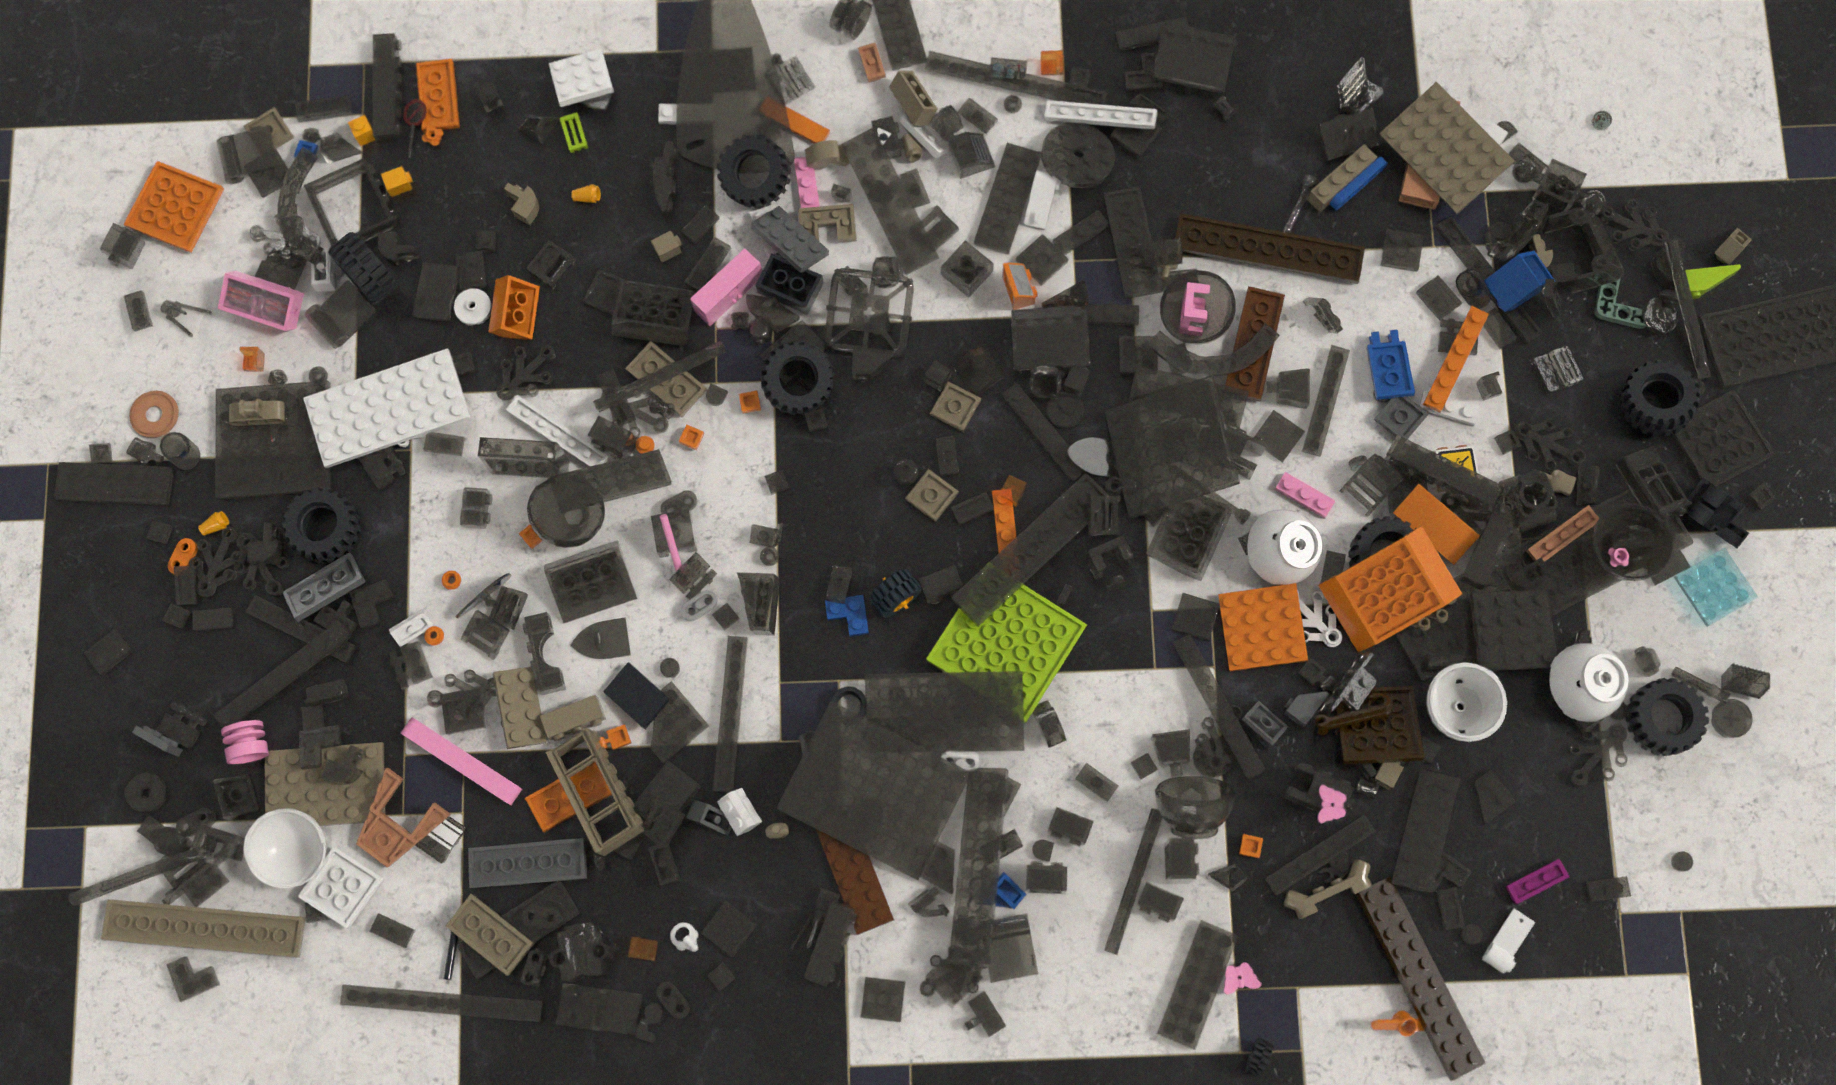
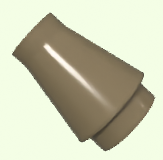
(912, 150)

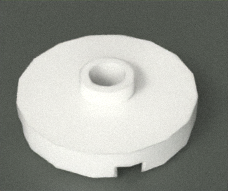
(475, 315)

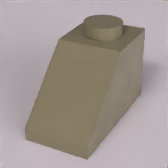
(1732, 246)

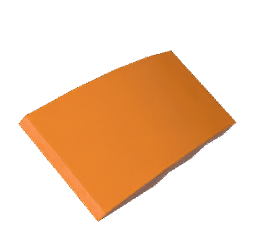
(1443, 527)

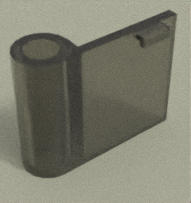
(246, 153)
(341, 315)
(1012, 949)

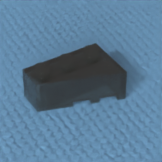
(760, 600)

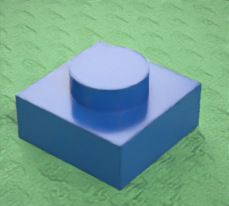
(312, 147)

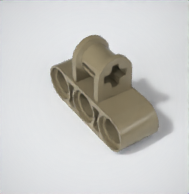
(256, 412)

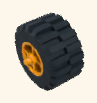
(895, 593)

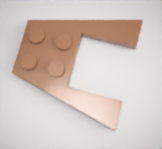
(386, 838)

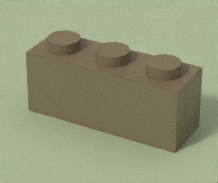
(913, 98)
(573, 718)

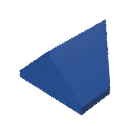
(1008, 892)

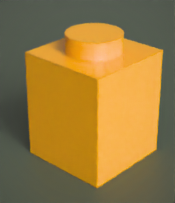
(362, 130)
(397, 181)

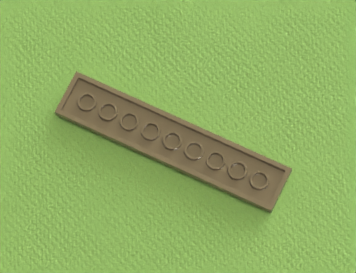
(203, 928)

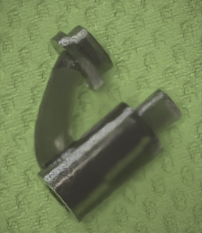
(923, 900)

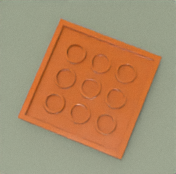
(174, 206)
(1263, 627)

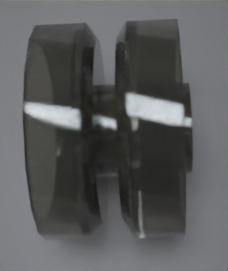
(850, 17)

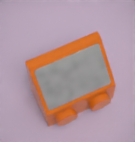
(1018, 285)

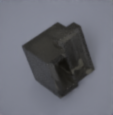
(122, 246)

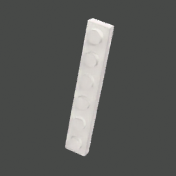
(1101, 114)
(556, 432)

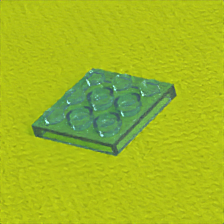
(1715, 587)

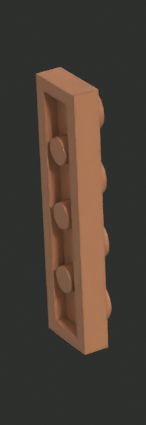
(1564, 535)

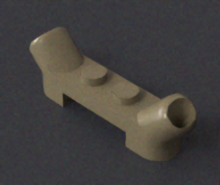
(1356, 880)

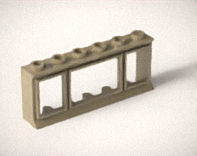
(616, 787)

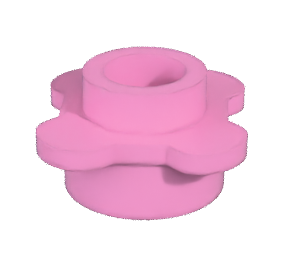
(1623, 557)

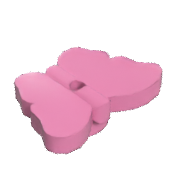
(1330, 796)
(1247, 979)

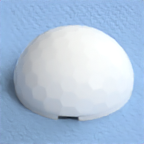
(285, 848)

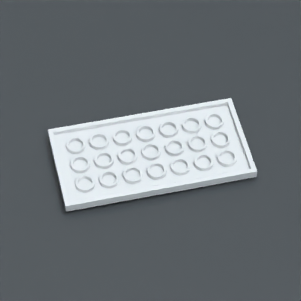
(387, 408)

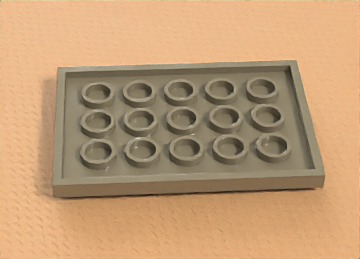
(1447, 147)
(323, 800)

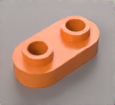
(181, 555)

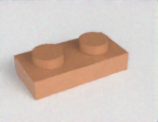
(872, 62)

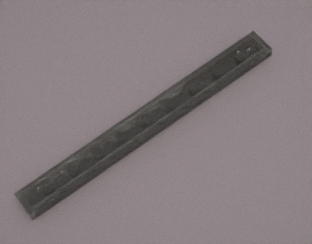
(1033, 84)
(441, 1003)

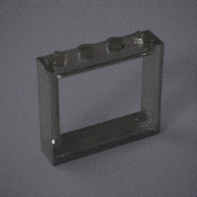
(340, 176)
(522, 457)

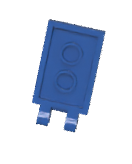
(1390, 367)

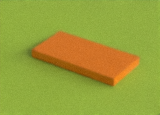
(438, 93)
(552, 805)

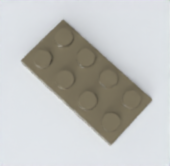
(680, 390)
(519, 707)
(489, 934)

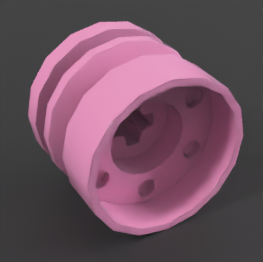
(244, 742)

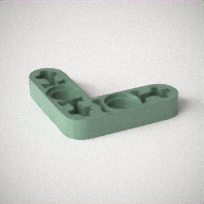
(1612, 308)

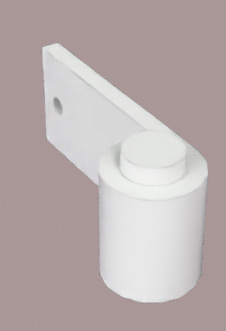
(1041, 199)
(1507, 941)

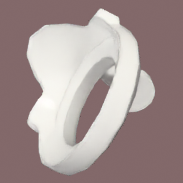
(689, 941)

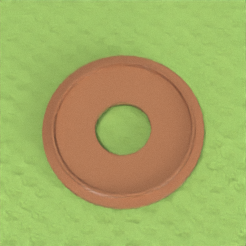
(161, 427)

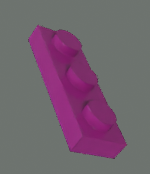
(1537, 881)

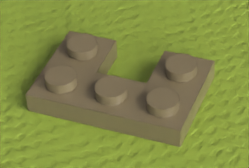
(832, 215)

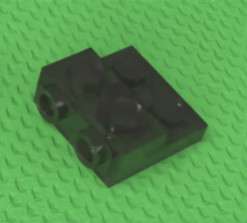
(281, 270)

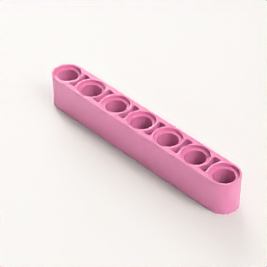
(461, 761)

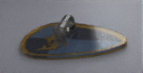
(485, 595)

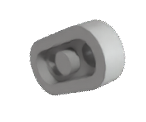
(699, 605)

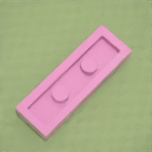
(806, 184)
(1305, 495)

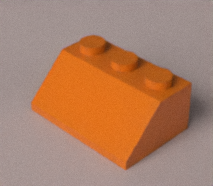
(514, 308)

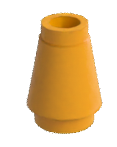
(587, 194)
(214, 523)

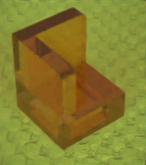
(1052, 62)
(253, 359)
(1013, 490)
(643, 949)

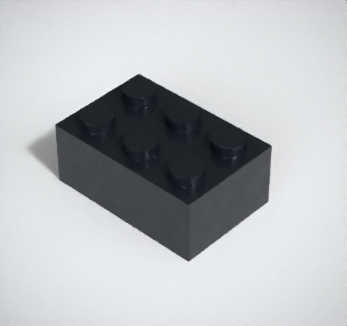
(788, 285)

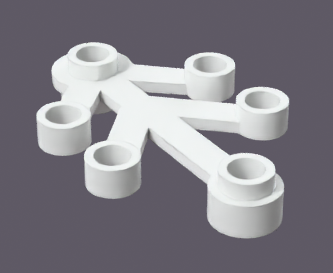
(1315, 620)

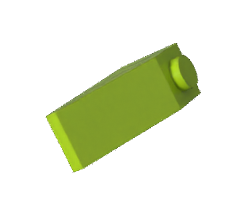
(1705, 279)

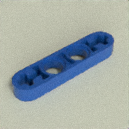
(1358, 183)

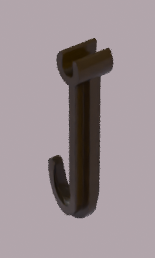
(1325, 723)

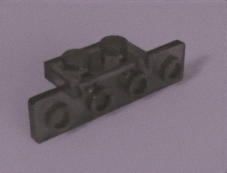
(1353, 687)
(202, 884)

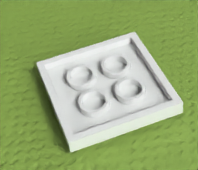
(581, 77)
(341, 888)

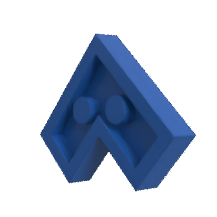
(853, 610)

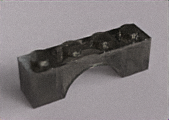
(539, 630)

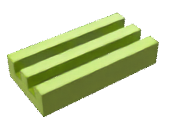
(578, 146)

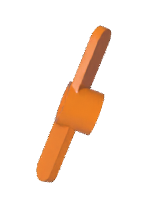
(1396, 1024)

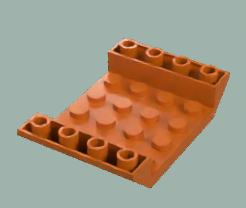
(1390, 590)

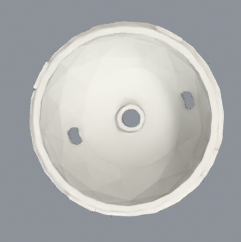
(1280, 559)
(1479, 693)
(1594, 698)

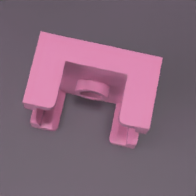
(1193, 309)

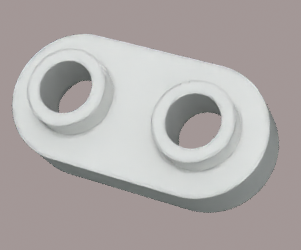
(960, 759)

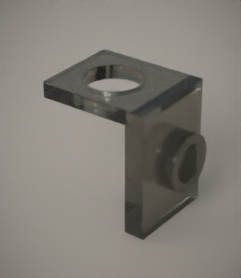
(765, 535)

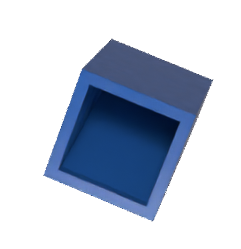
(1518, 280)

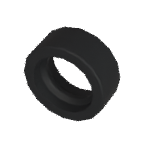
(852, 691)

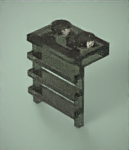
(1356, 91)
(1379, 475)

